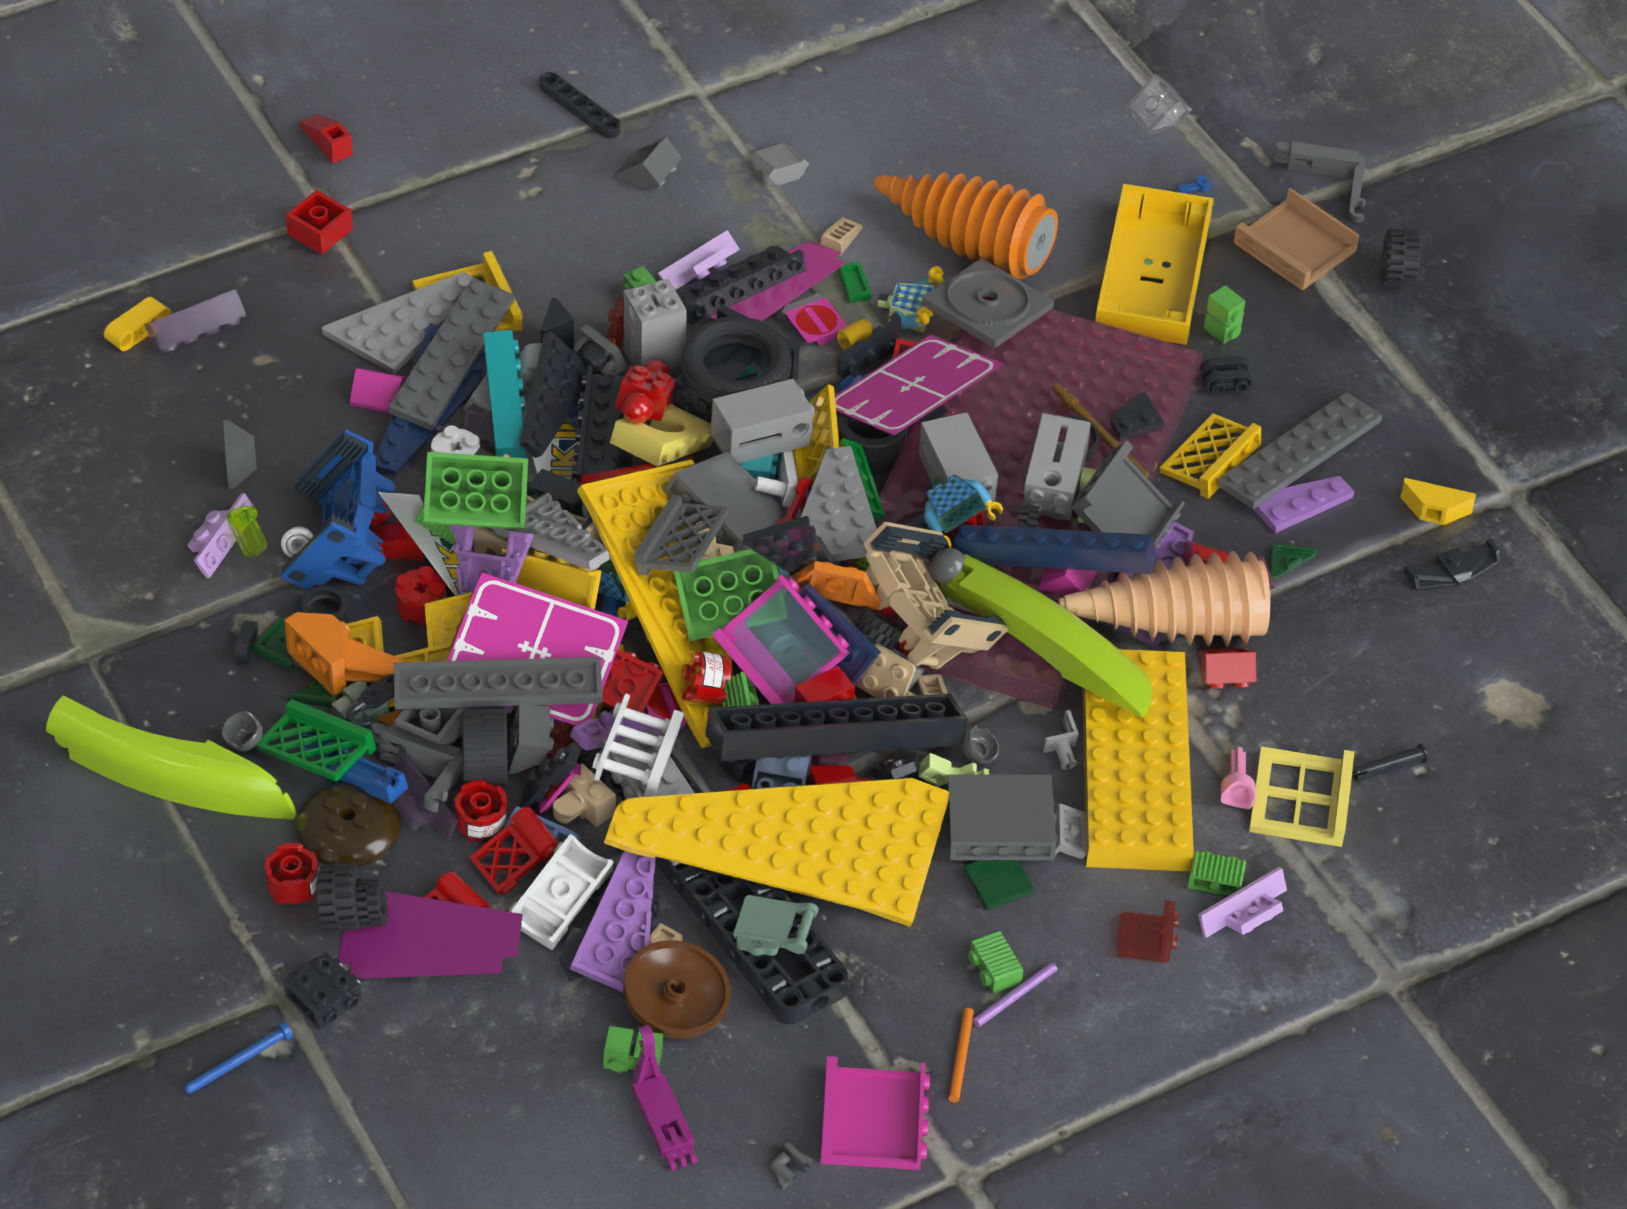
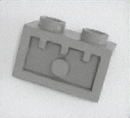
(1070, 831)

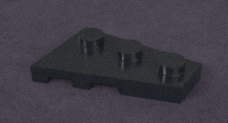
(870, 351)
(550, 772)

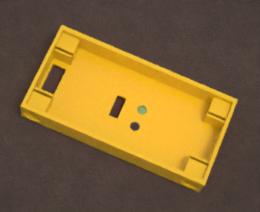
(1157, 238)

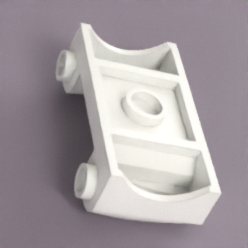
(561, 891)

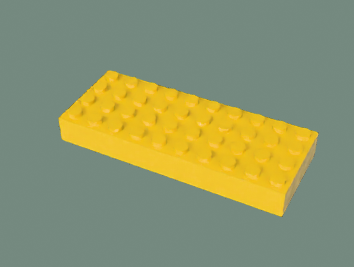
(1140, 773)

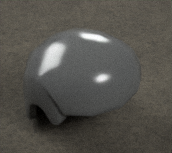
(946, 565)
(242, 731)
(980, 746)

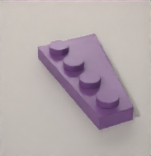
(1302, 502)
(593, 731)

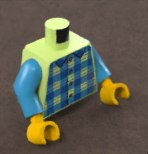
(908, 301)

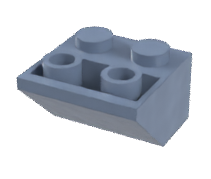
(781, 772)

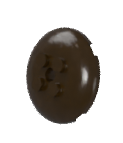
(334, 839)

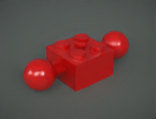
(646, 392)

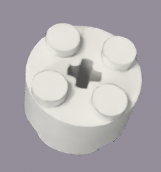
(455, 441)

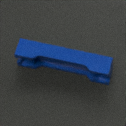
(371, 777)

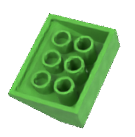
(475, 490)
(722, 590)

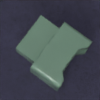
(350, 696)

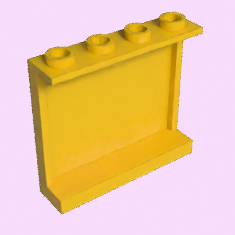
(559, 578)

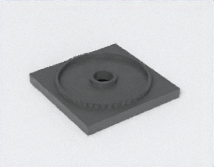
(994, 321)

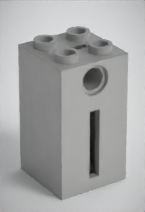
(654, 325)
(762, 421)
(954, 448)
(1057, 466)

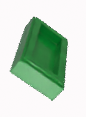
(854, 282)

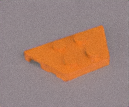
(839, 584)

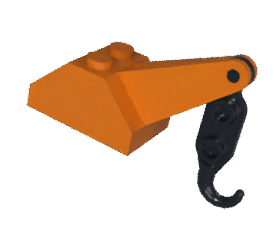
(327, 653)

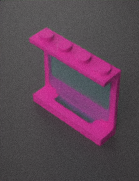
(782, 641)

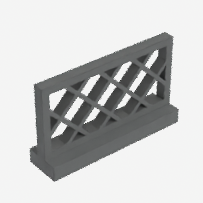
(664, 532)

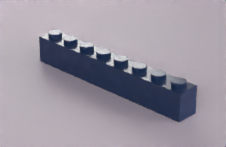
(1057, 548)

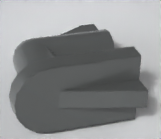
(778, 1164)

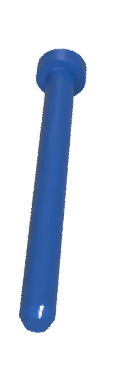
(283, 1032)

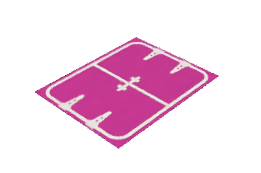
(913, 384)
(528, 624)

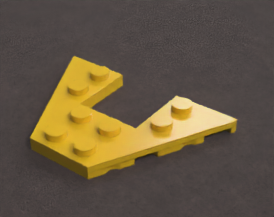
(442, 622)

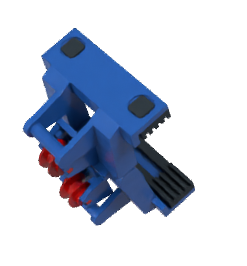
(346, 515)

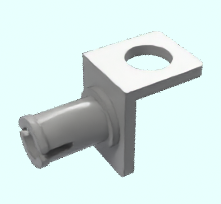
(1063, 742)

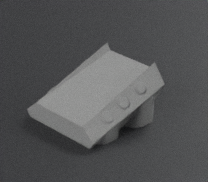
(779, 164)

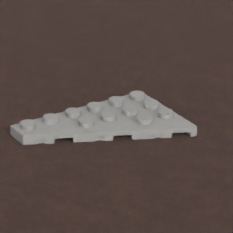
(395, 329)
(840, 506)

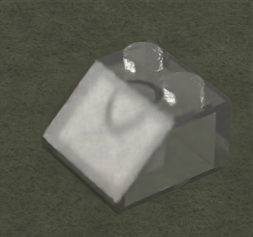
(1158, 106)

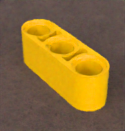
(130, 326)

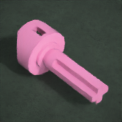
(1238, 788)

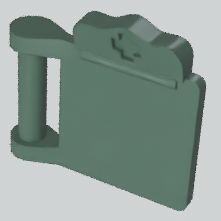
(767, 924)

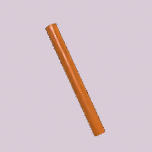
(961, 1054)

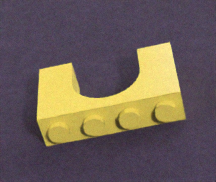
(663, 441)

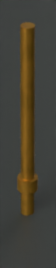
(1072, 403)

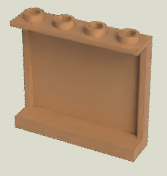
(1298, 240)

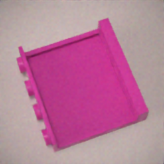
(874, 1117)

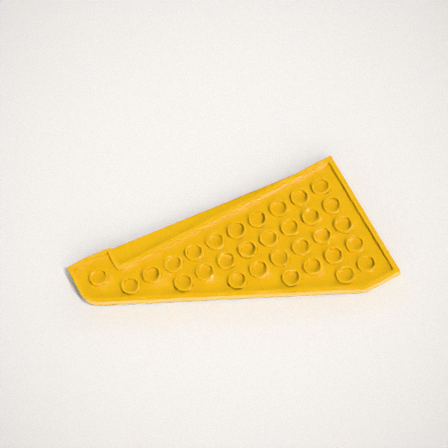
(623, 515)
(827, 841)

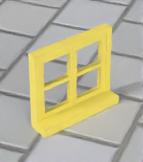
(1337, 801)

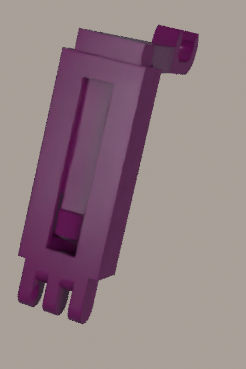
(660, 1106)

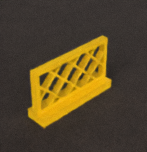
(1239, 450)
(807, 456)

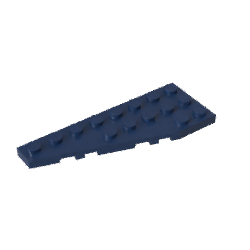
(406, 438)

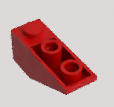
(328, 136)

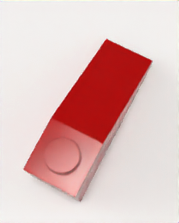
(398, 542)

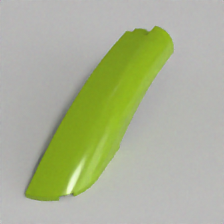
(1052, 633)
(166, 766)

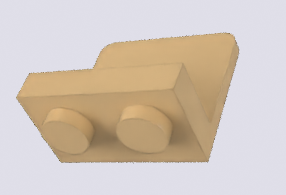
(888, 675)

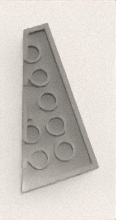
(559, 534)

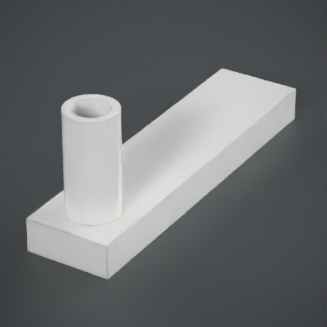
(786, 480)

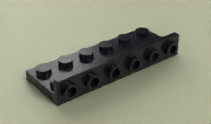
(740, 281)
(597, 424)

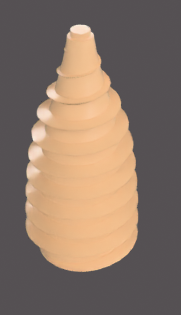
(1184, 600)

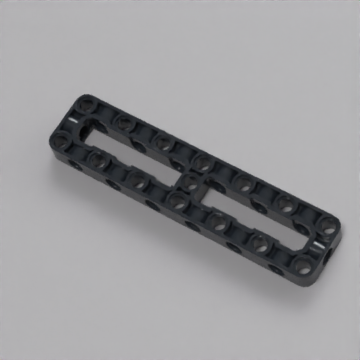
(710, 900)

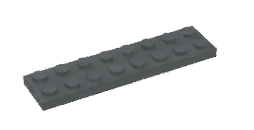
(451, 354)
(1299, 450)
(497, 682)

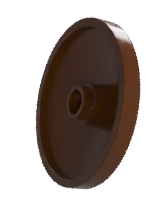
(676, 989)

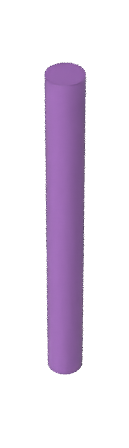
(1015, 994)

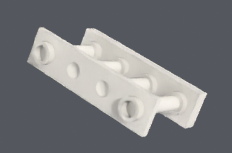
(656, 760)

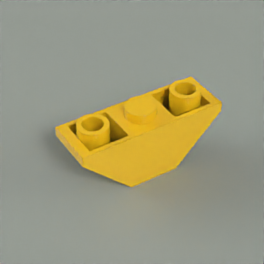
(1436, 502)

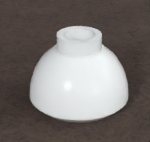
(295, 540)

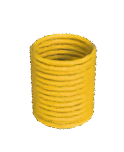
(853, 333)

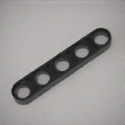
(575, 97)

